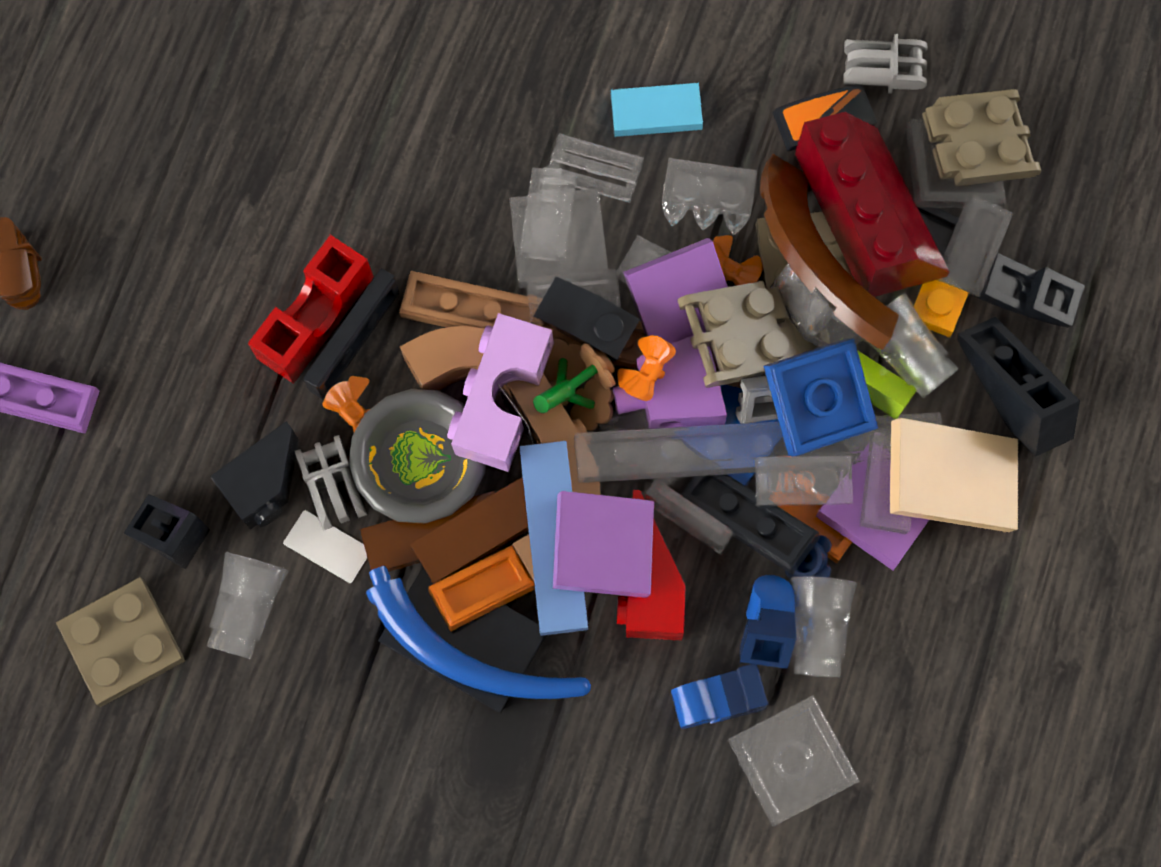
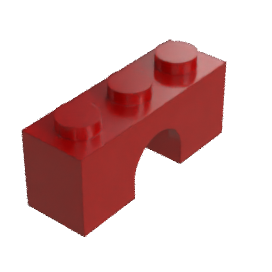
(331, 287)

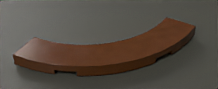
(811, 260)

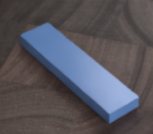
(544, 477)

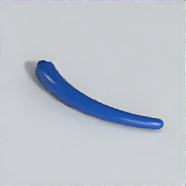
(425, 644)

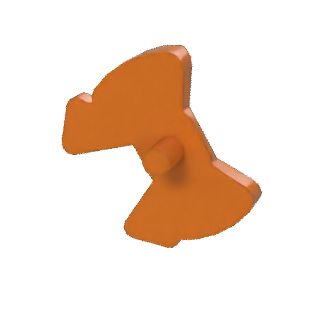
(742, 273)
(641, 383)
(344, 397)

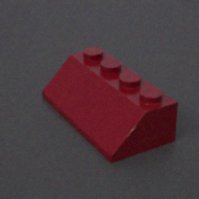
(867, 205)

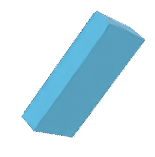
(656, 109)

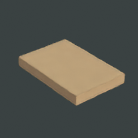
(953, 475)

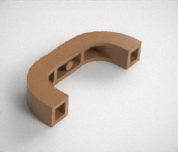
(448, 356)

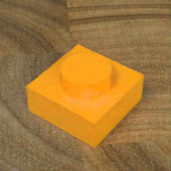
(940, 306)

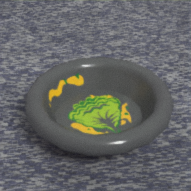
(406, 460)

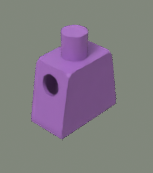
(680, 395)

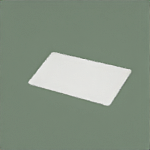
(327, 548)

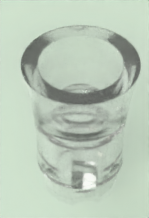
(915, 350)
(243, 603)
(821, 624)

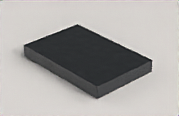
(497, 638)

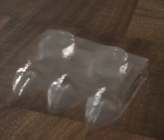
(708, 192)

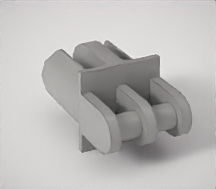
(878, 63)
(330, 477)

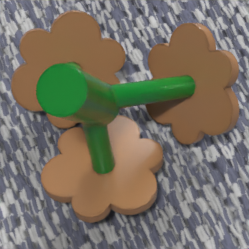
(572, 366)

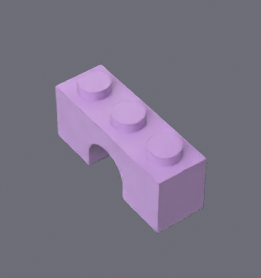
(511, 353)

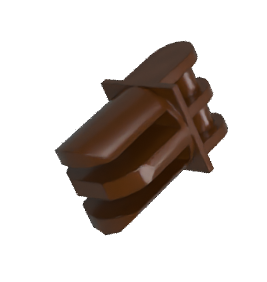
(18, 268)

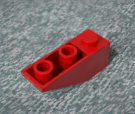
(662, 611)

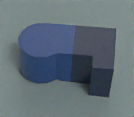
(770, 623)
(720, 697)

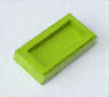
(885, 388)

